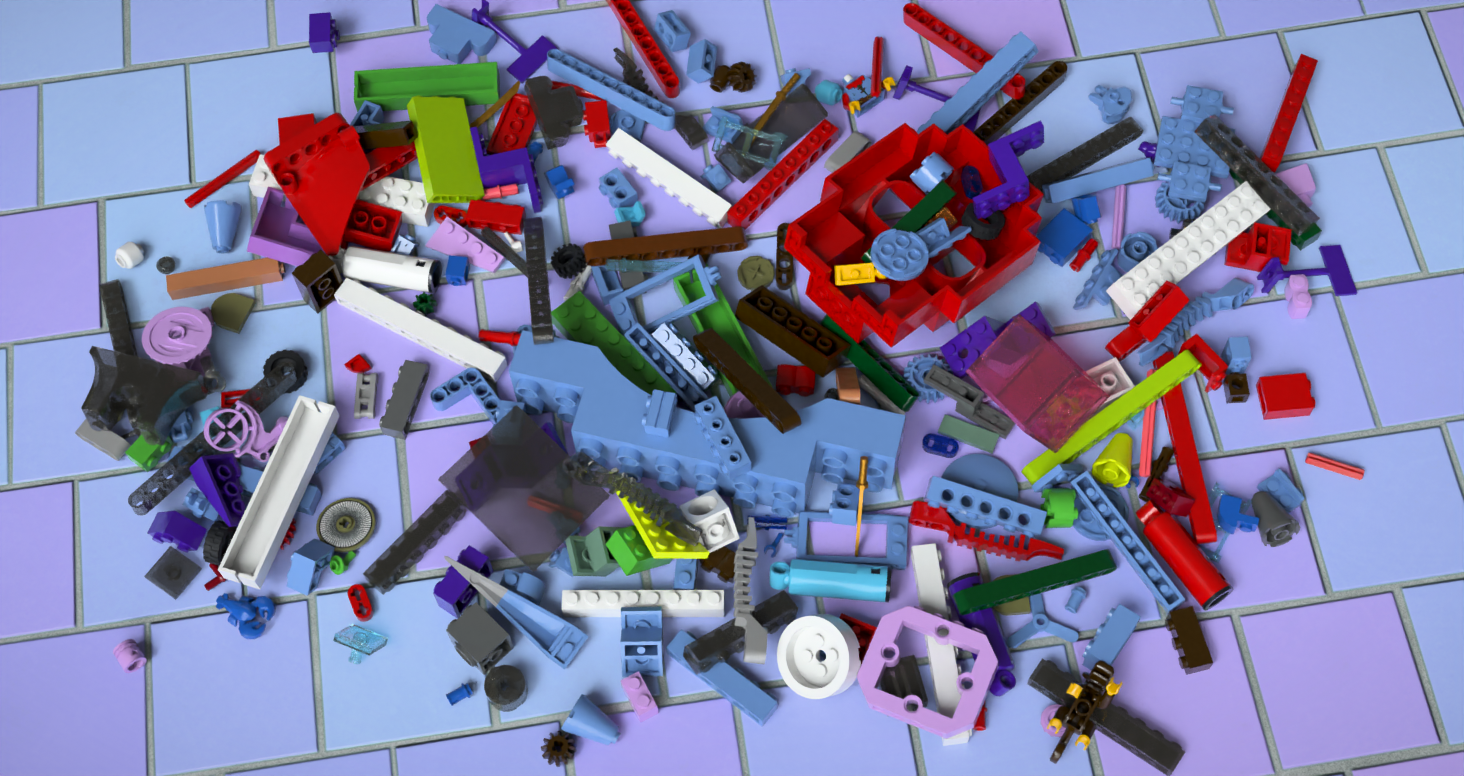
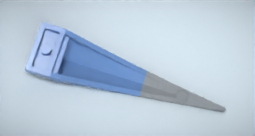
(547, 631)

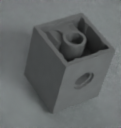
(479, 638)

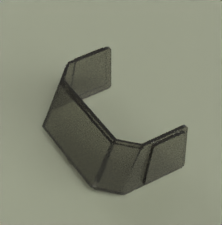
(792, 117)

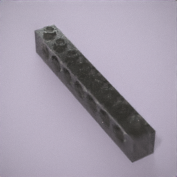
(1257, 174)

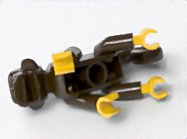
(1087, 697)

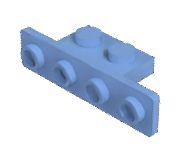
(938, 236)
(1102, 278)

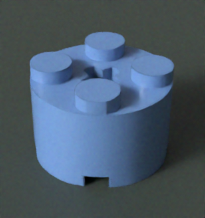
(931, 173)
(1135, 249)

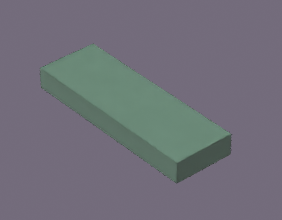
(968, 434)

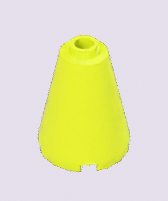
(1115, 461)

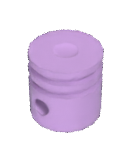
(129, 654)

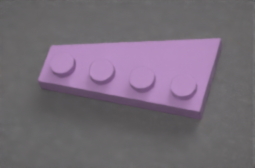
(457, 241)

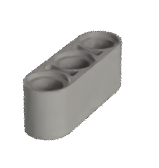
(849, 149)
(106, 442)

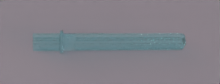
(640, 266)

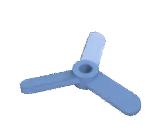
(1033, 628)

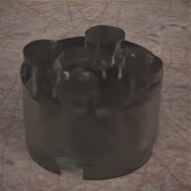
(513, 696)

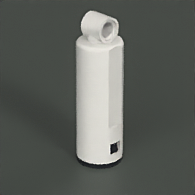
(389, 268)

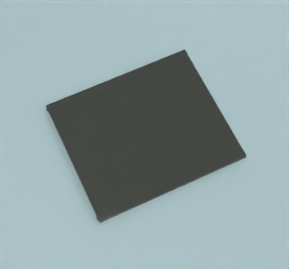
(520, 488)

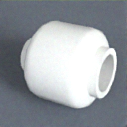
(129, 255)

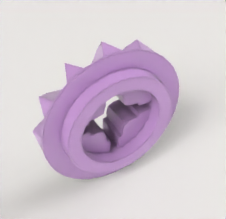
(1046, 716)

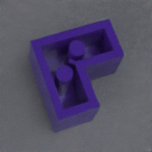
(322, 32)
(176, 528)

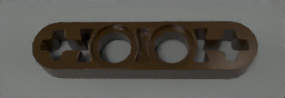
(783, 256)

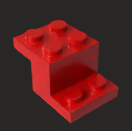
(1258, 246)

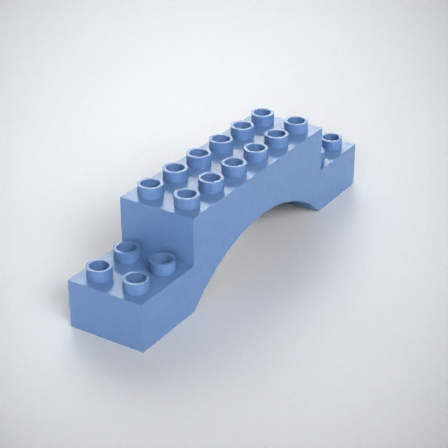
(608, 428)

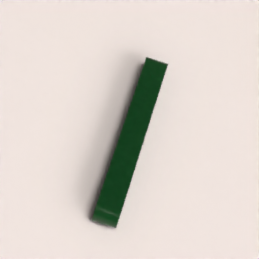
(1034, 582)

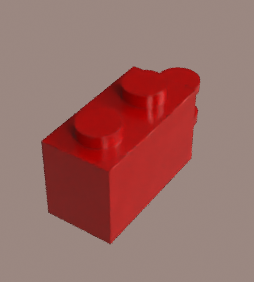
(597, 123)

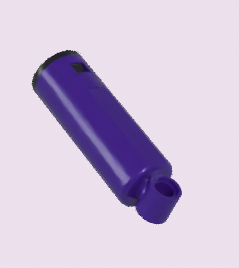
(988, 623)

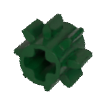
(425, 303)

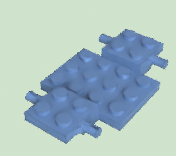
(1185, 151)

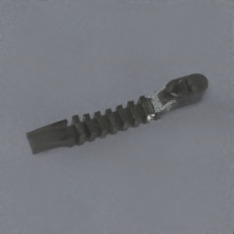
(686, 126)
(592, 473)

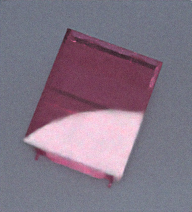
(1037, 384)

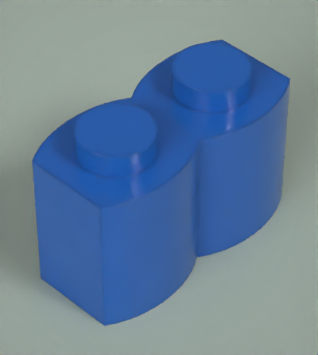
(1086, 208)

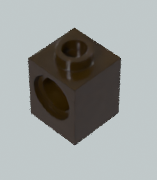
(1233, 394)

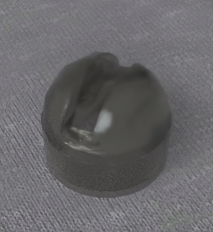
(833, 393)

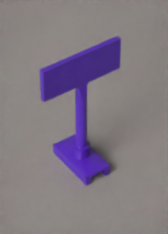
(530, 58)
(905, 83)
(1335, 268)

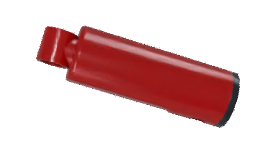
(1183, 555)

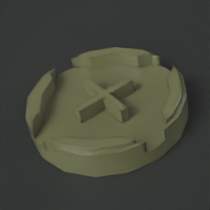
(755, 272)

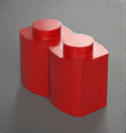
(795, 380)

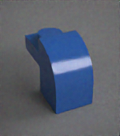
(559, 181)
(1230, 518)

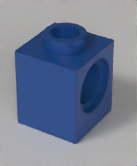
(457, 270)

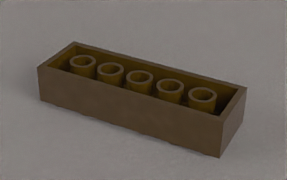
(792, 331)

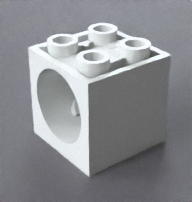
(713, 517)

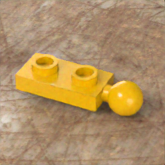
(856, 273)

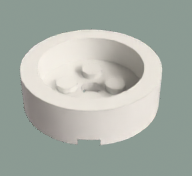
(800, 658)

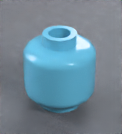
(828, 92)

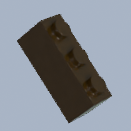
(1188, 640)

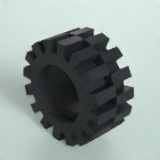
(565, 254)

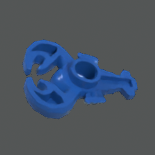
(245, 612)

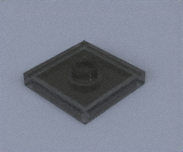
(173, 572)

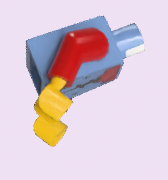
(857, 94)

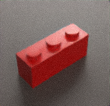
(496, 216)
(1158, 311)

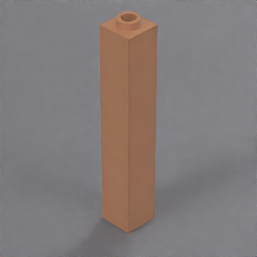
(224, 278)

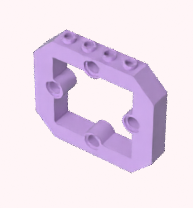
(928, 624)

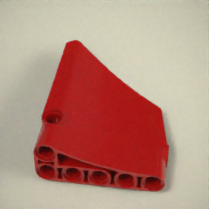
(322, 177)

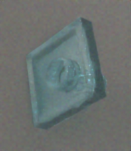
(360, 641)

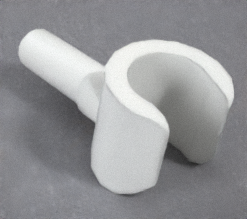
(516, 246)

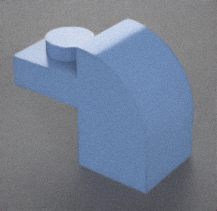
(524, 585)

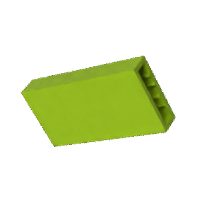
(445, 150)

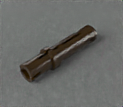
(1159, 467)

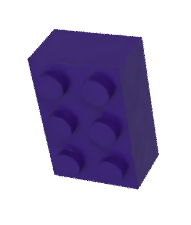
(456, 592)

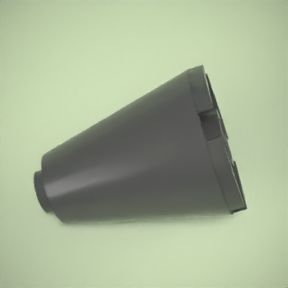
(1274, 521)

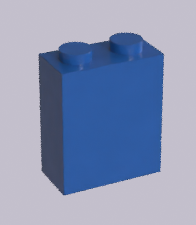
(1063, 237)

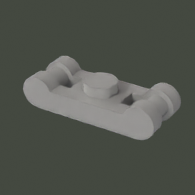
(365, 395)

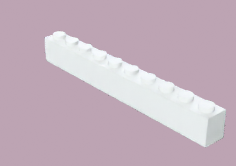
(420, 329)
(941, 657)

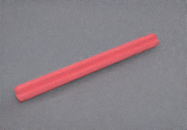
(1147, 437)

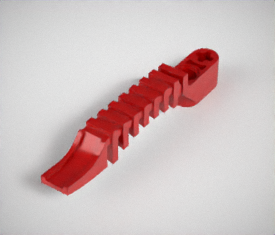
(939, 519)

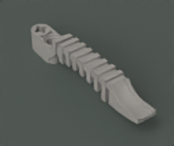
(755, 635)

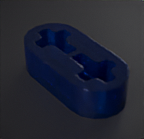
(968, 183)
(940, 445)

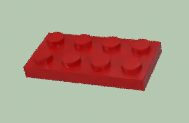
(513, 127)

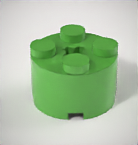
(1059, 507)

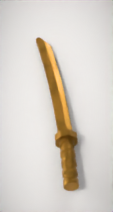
(780, 96)
(494, 108)
(862, 484)

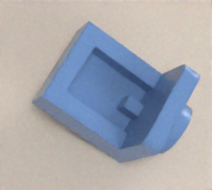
(716, 177)
(561, 560)

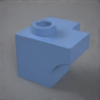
(789, 73)

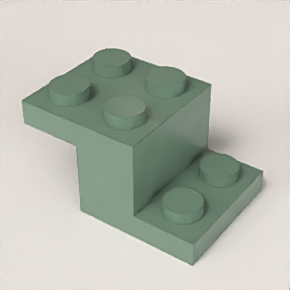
(590, 554)

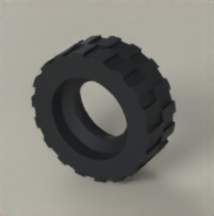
(980, 229)
(290, 356)
(217, 542)

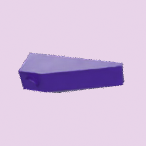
(219, 482)

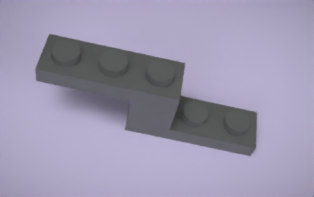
(969, 401)

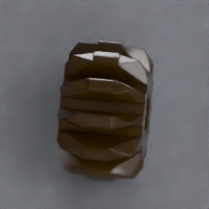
(741, 77)
(565, 744)

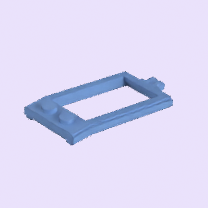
(623, 308)
(895, 539)

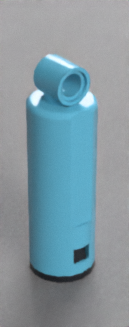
(832, 579)

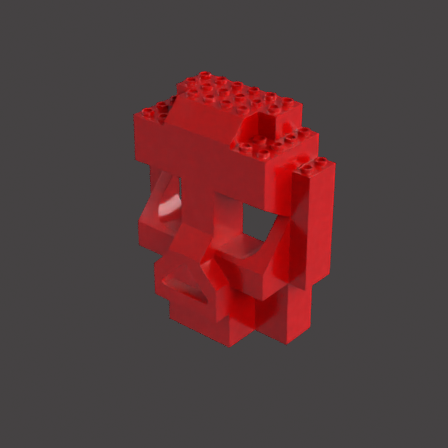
(845, 226)

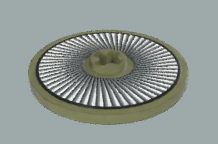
(358, 531)

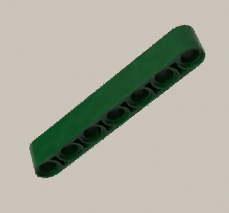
(922, 212)
(876, 369)

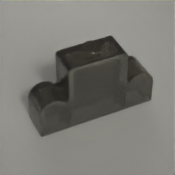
(554, 109)

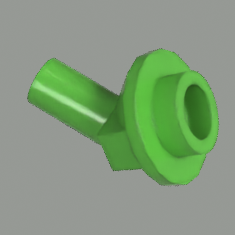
(340, 565)

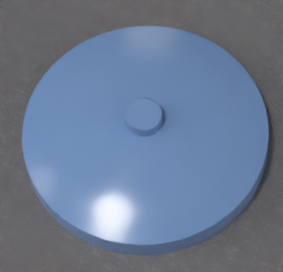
(983, 474)

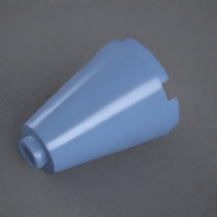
(222, 223)
(591, 722)

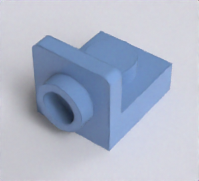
(405, 245)

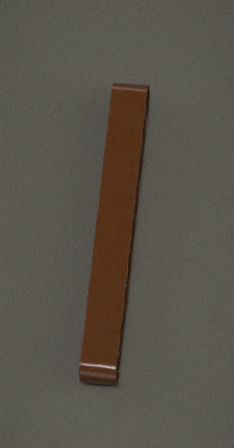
(666, 245)

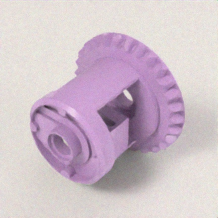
(180, 352)

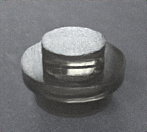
(165, 265)

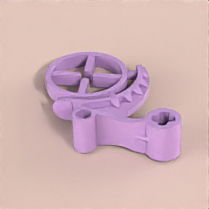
(258, 441)

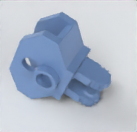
(1112, 103)
(200, 505)

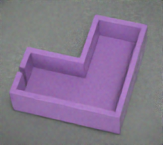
(279, 234)

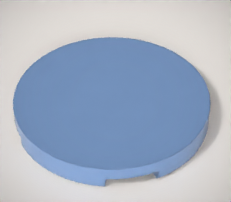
(899, 254)
(1087, 524)

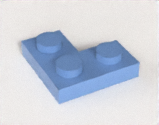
(1058, 474)

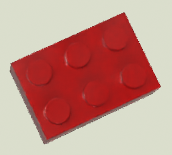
(373, 226)

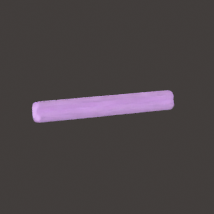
(1118, 220)

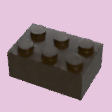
(317, 280)

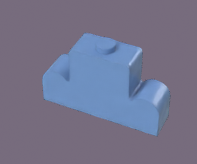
(457, 36)

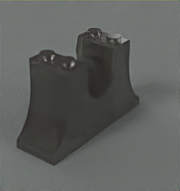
(129, 381)

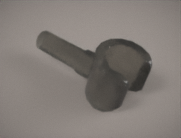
(136, 431)

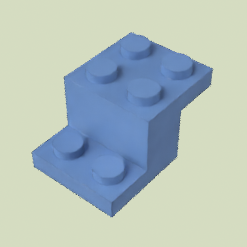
(641, 641)

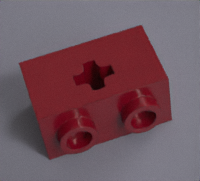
(1170, 497)

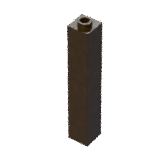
(386, 134)

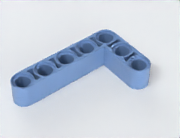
(466, 388)

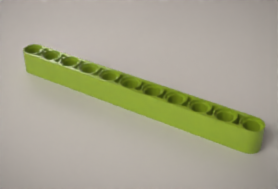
(1115, 415)

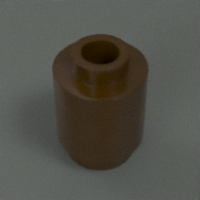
(719, 82)

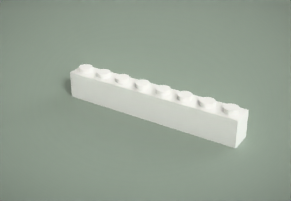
(669, 177)
(673, 602)

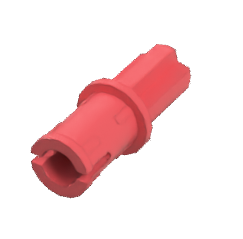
(499, 192)

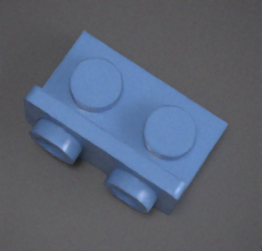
(712, 124)
(1282, 490)

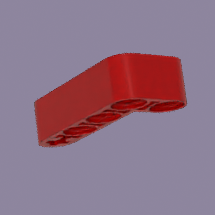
(1124, 343)

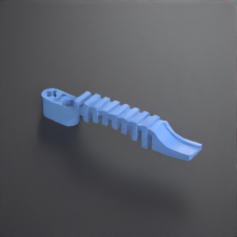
(1228, 297)

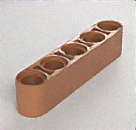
(848, 385)

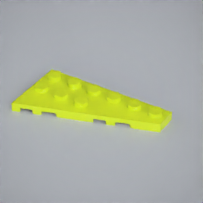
(658, 540)

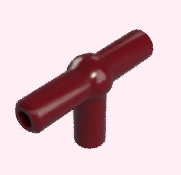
(215, 581)

